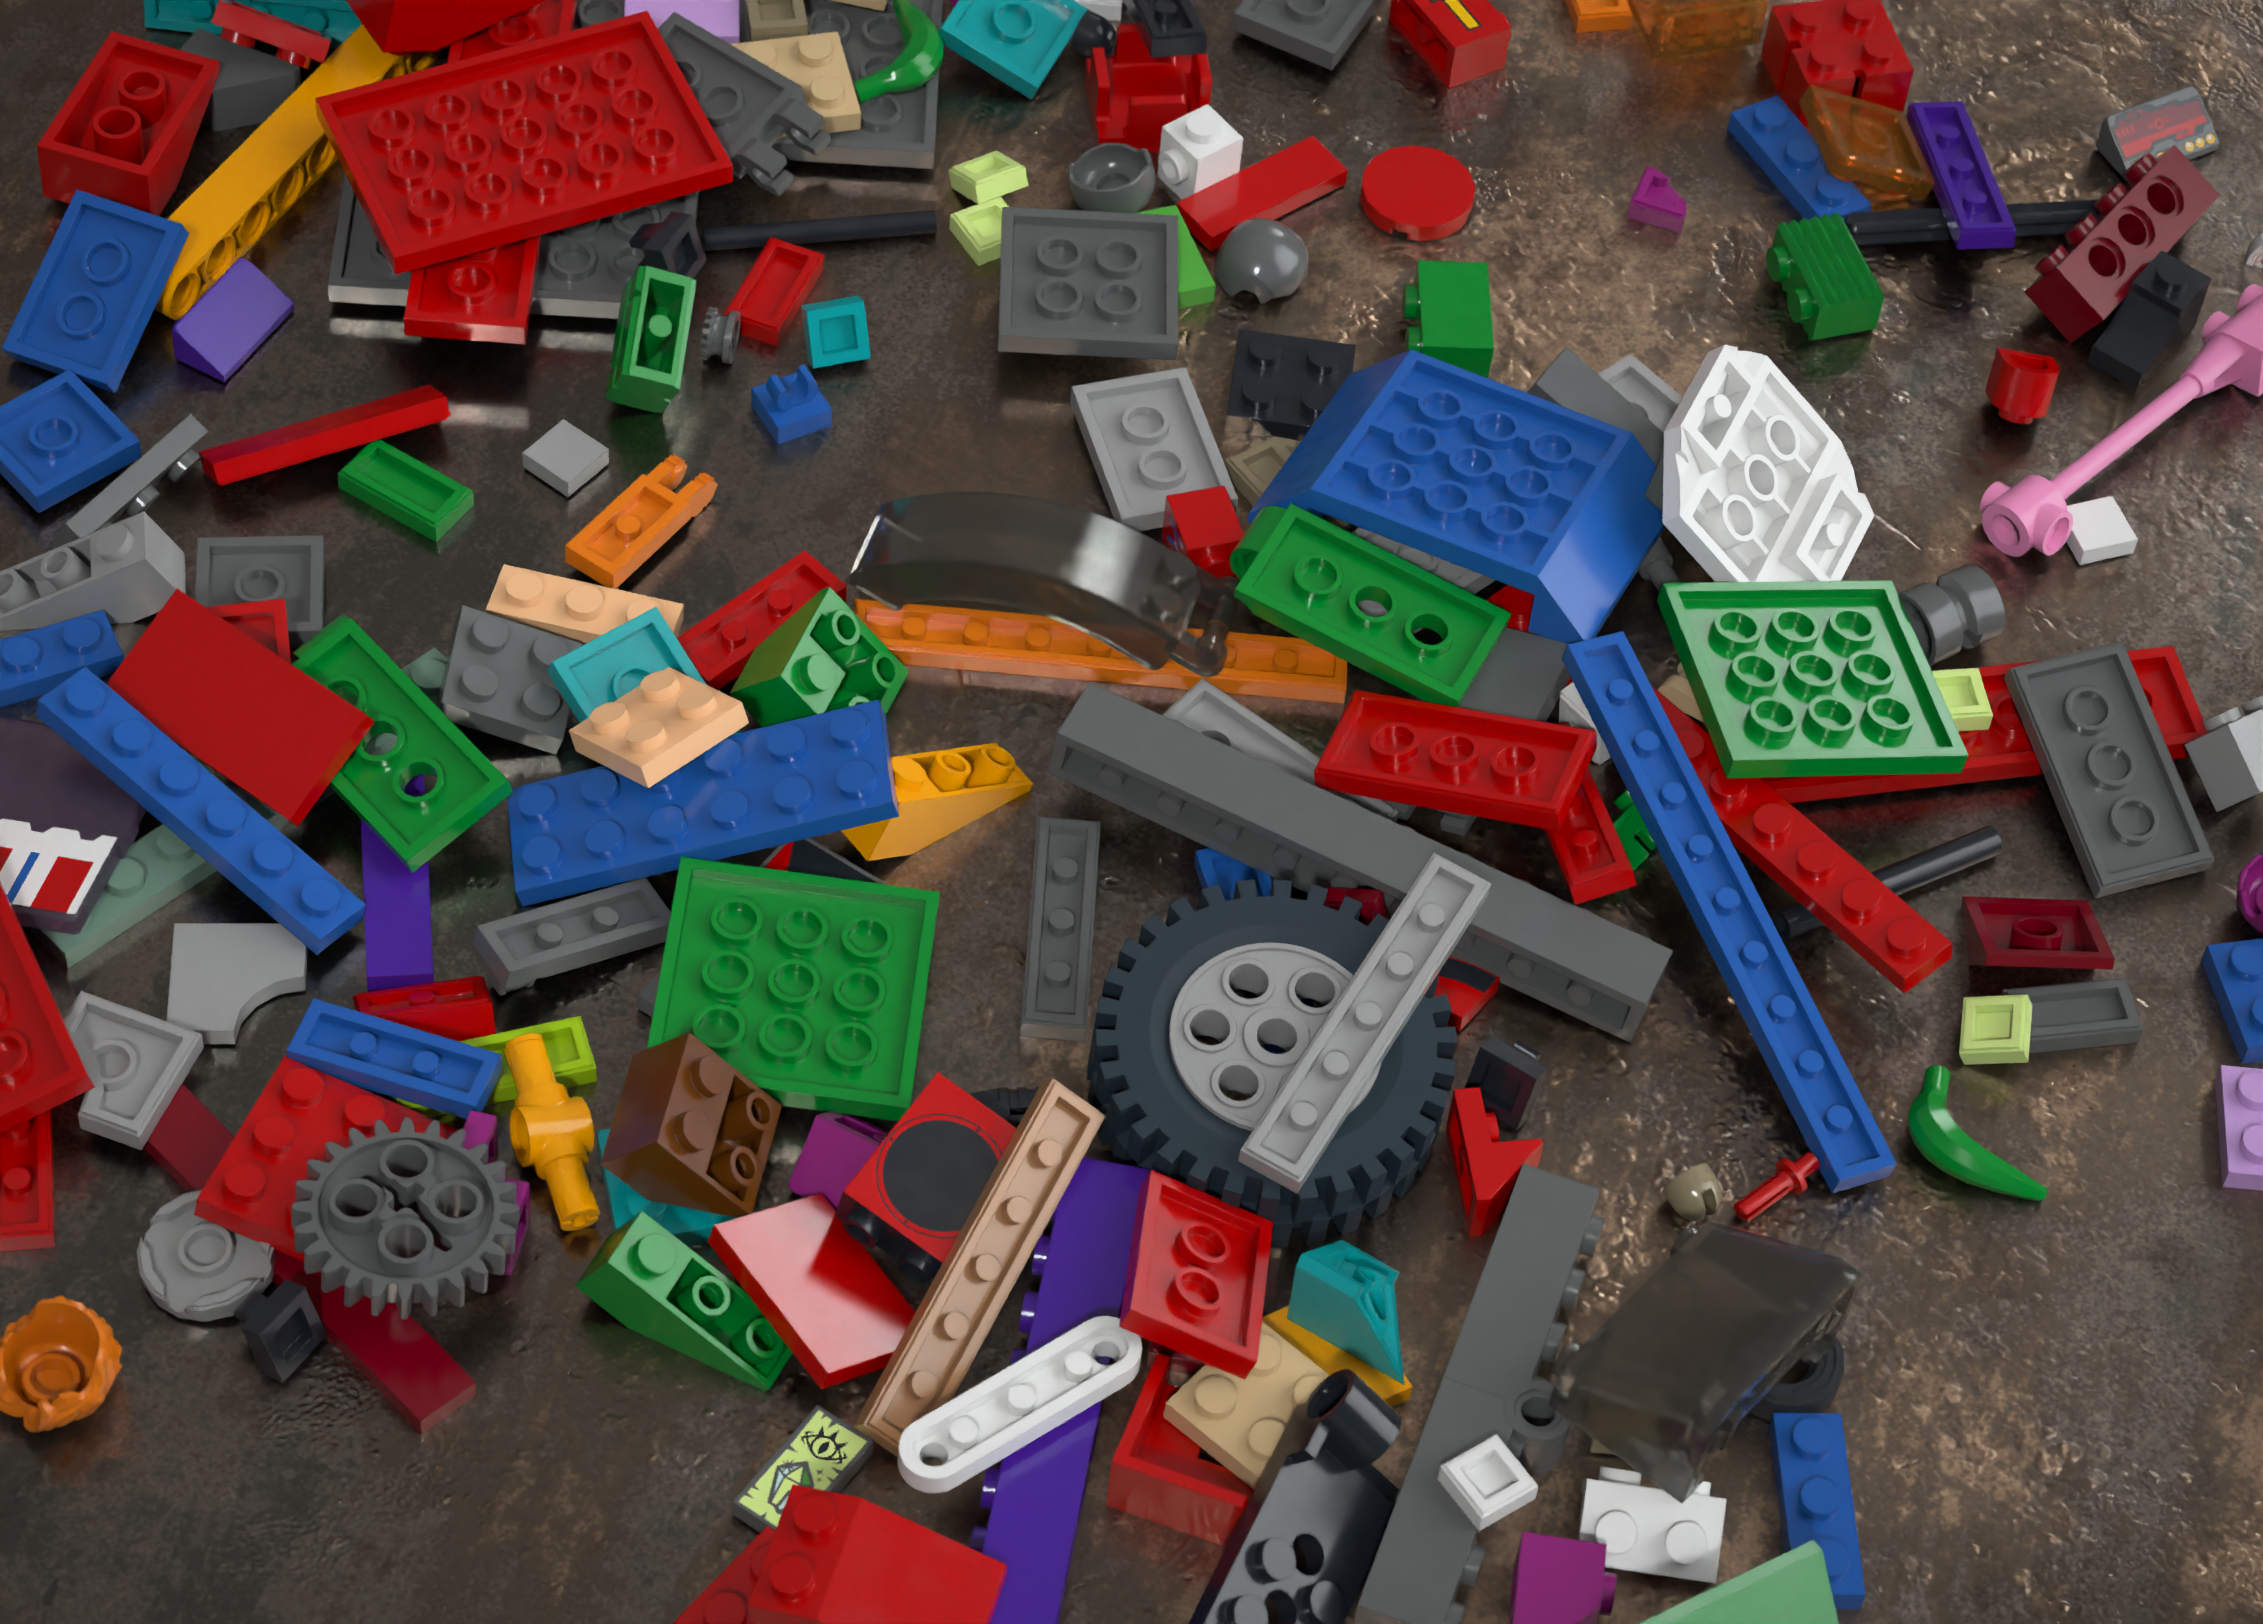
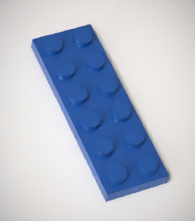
(726, 802)

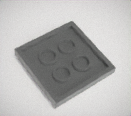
(1088, 283)

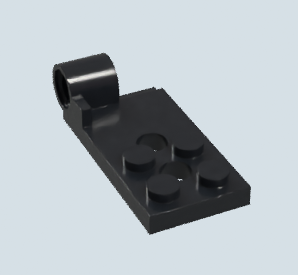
(1323, 1497)

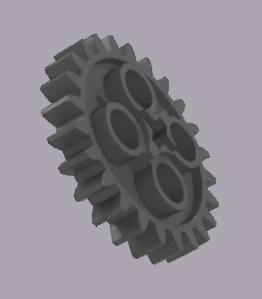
(405, 1218)

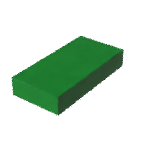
(406, 489)

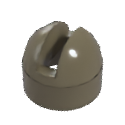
(1694, 1193)

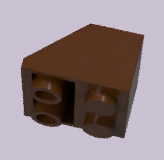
(691, 1130)

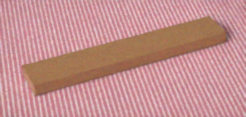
(982, 1263)

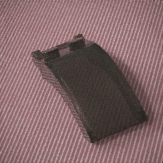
(1050, 564)

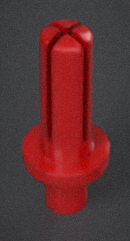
(1789, 1177)

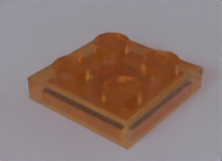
(1866, 143)

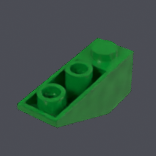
(682, 1302)

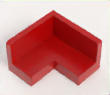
(1161, 1471)

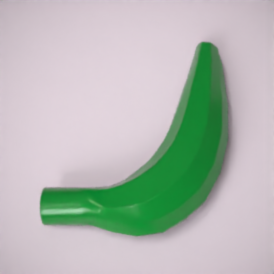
(915, 64)
(1954, 1151)

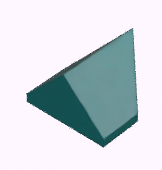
(1350, 1304)

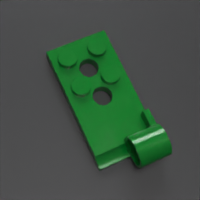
(1312, 576)
(427, 743)

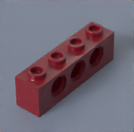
(2110, 250)

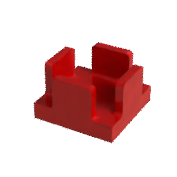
(1140, 94)

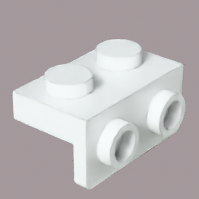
(1650, 1528)

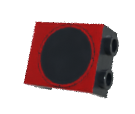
(925, 1179)

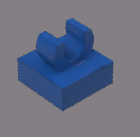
(791, 405)

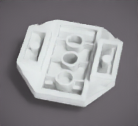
(1757, 477)

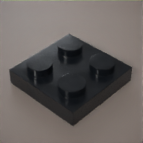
(1284, 382)

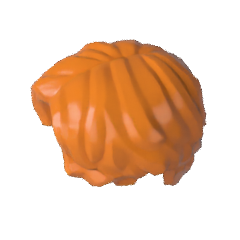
(56, 1364)

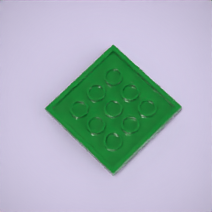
(1811, 679)
(800, 982)

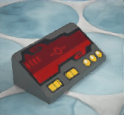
(2157, 126)

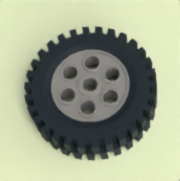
(1167, 1087)

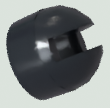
(1093, 32)

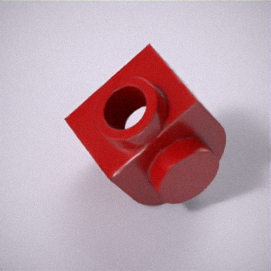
(2021, 384)

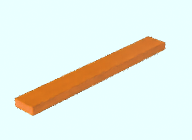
(1055, 650)

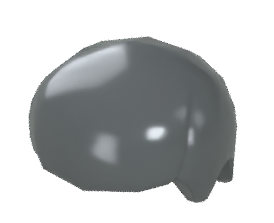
(1112, 178)
(1262, 259)

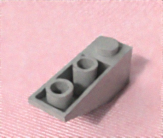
(118, 569)
(2231, 755)

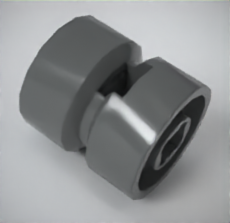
(1954, 612)

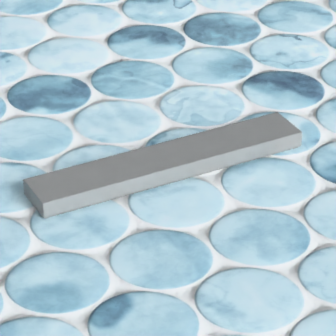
(1364, 1023)

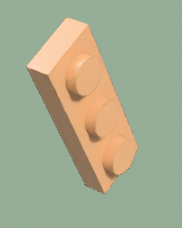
(571, 606)

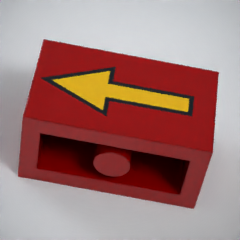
(1454, 36)

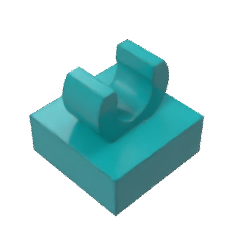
(835, 331)

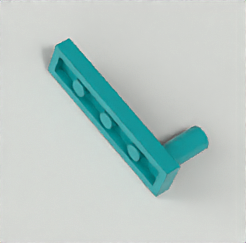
(325, 16)

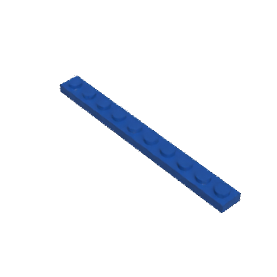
(1729, 913)

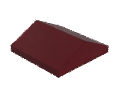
(2034, 933)

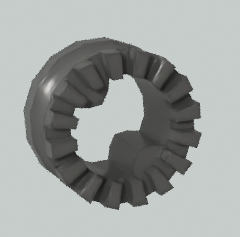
(722, 335)

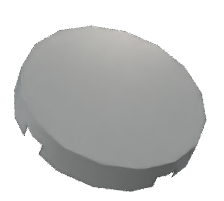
(199, 1266)

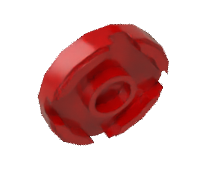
(1417, 192)

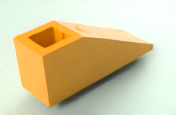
(939, 796)

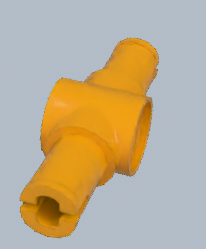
(551, 1132)

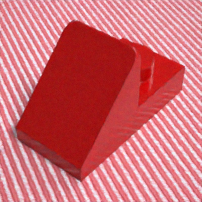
(1482, 1164)

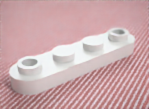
(1018, 1405)

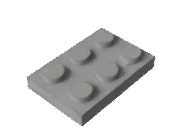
(1148, 443)

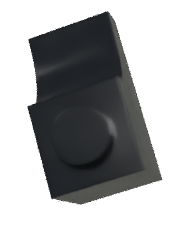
(2151, 320)

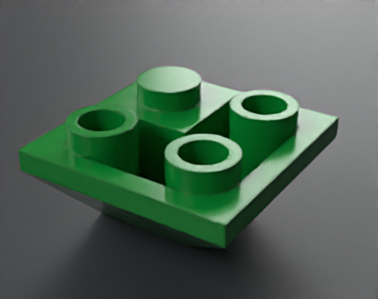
(818, 665)

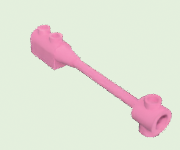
(2035, 508)

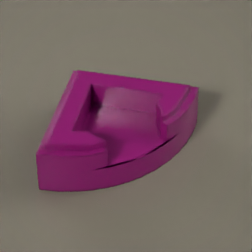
(1657, 202)

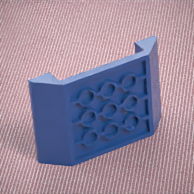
(1482, 484)

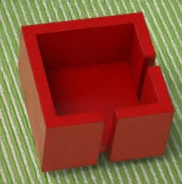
(1831, 46)

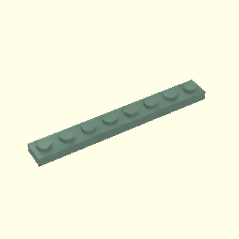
(165, 867)

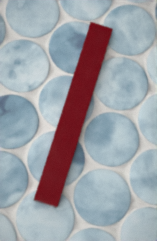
(386, 1349)

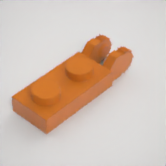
(638, 523)

